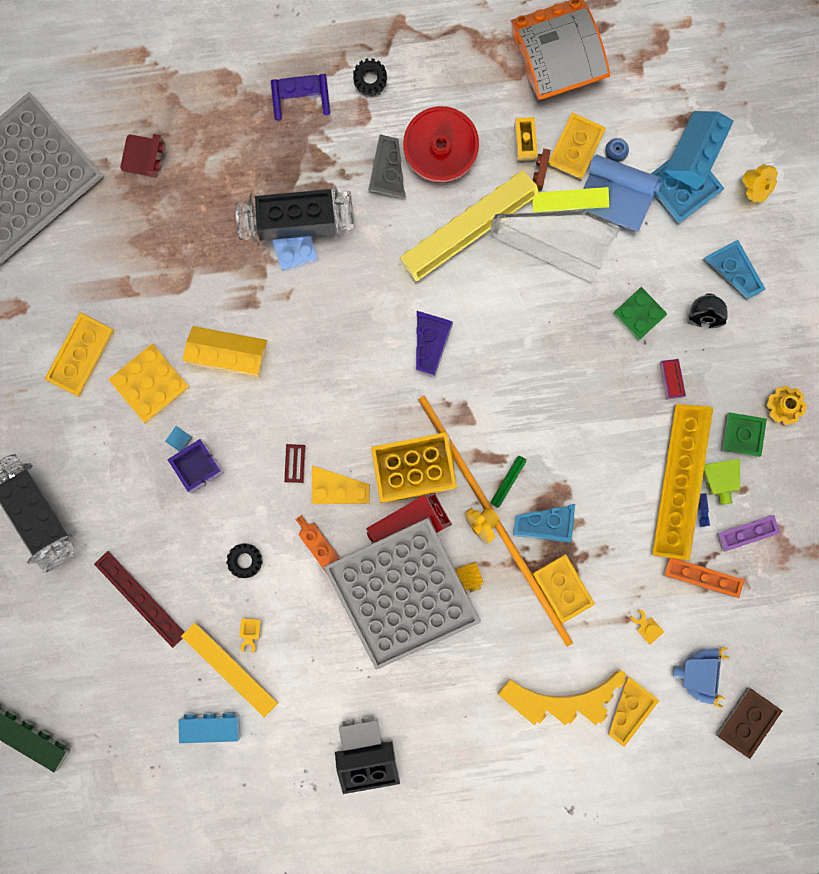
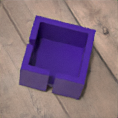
(195, 465)

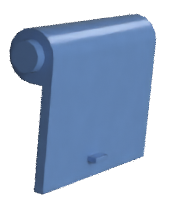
(629, 191)

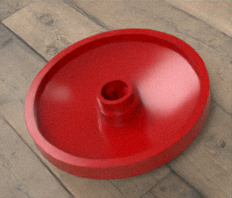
(441, 144)

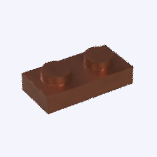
(542, 161)

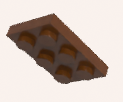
(749, 723)

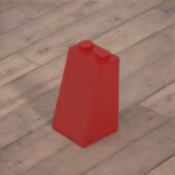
(419, 509)

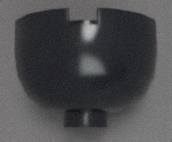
(708, 310)

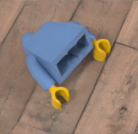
(702, 675)

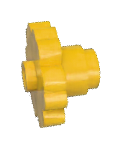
(760, 182)
(778, 409)
(482, 523)

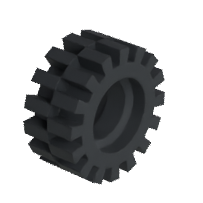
(370, 66)
(236, 569)

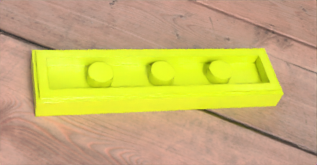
(571, 200)

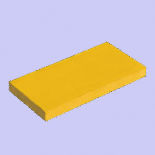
(79, 354)

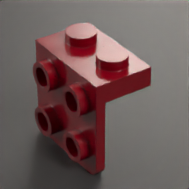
(143, 155)

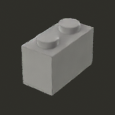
(360, 733)

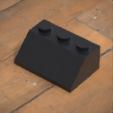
(367, 768)

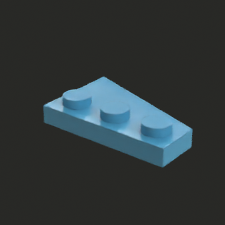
(737, 269)
(547, 525)

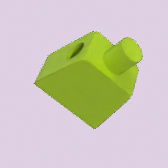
(722, 479)

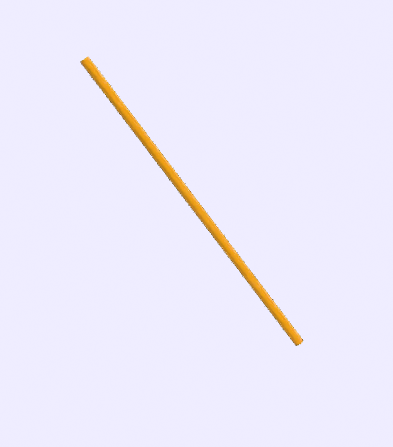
(499, 527)

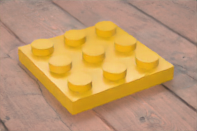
(148, 383)

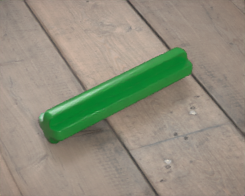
(508, 481)

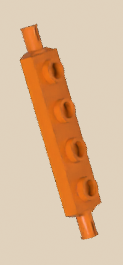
(317, 542)

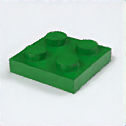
(640, 313)
(744, 434)

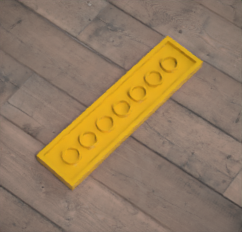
(682, 481)

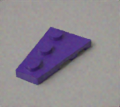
(431, 341)

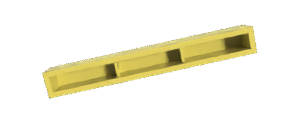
(469, 225)

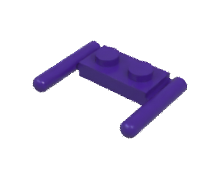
(299, 87)

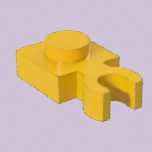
(648, 628)
(249, 630)

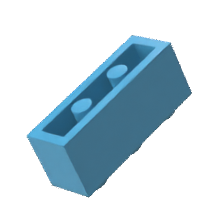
(209, 728)

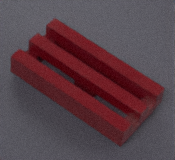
(295, 456)

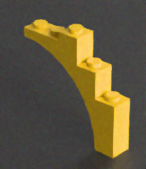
(564, 708)

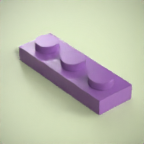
(749, 533)

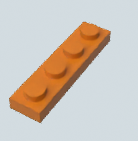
(704, 577)

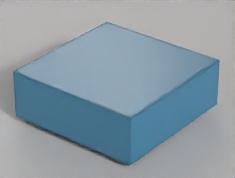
(178, 439)

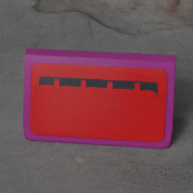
(672, 379)

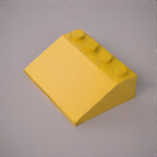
(414, 467)

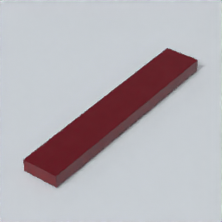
(140, 599)

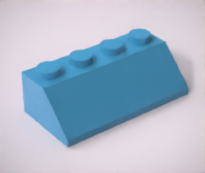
(699, 147)

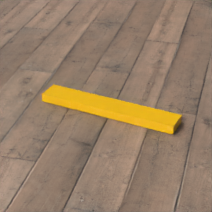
(229, 669)

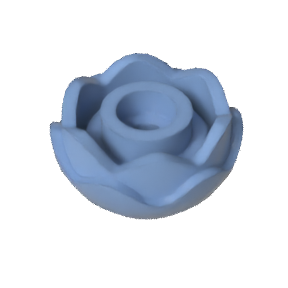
(611, 151)

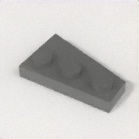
(386, 170)

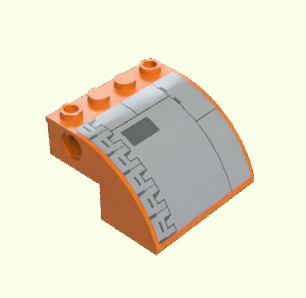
(560, 48)

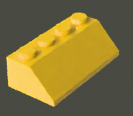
(225, 351)

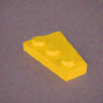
(337, 489)
(631, 711)

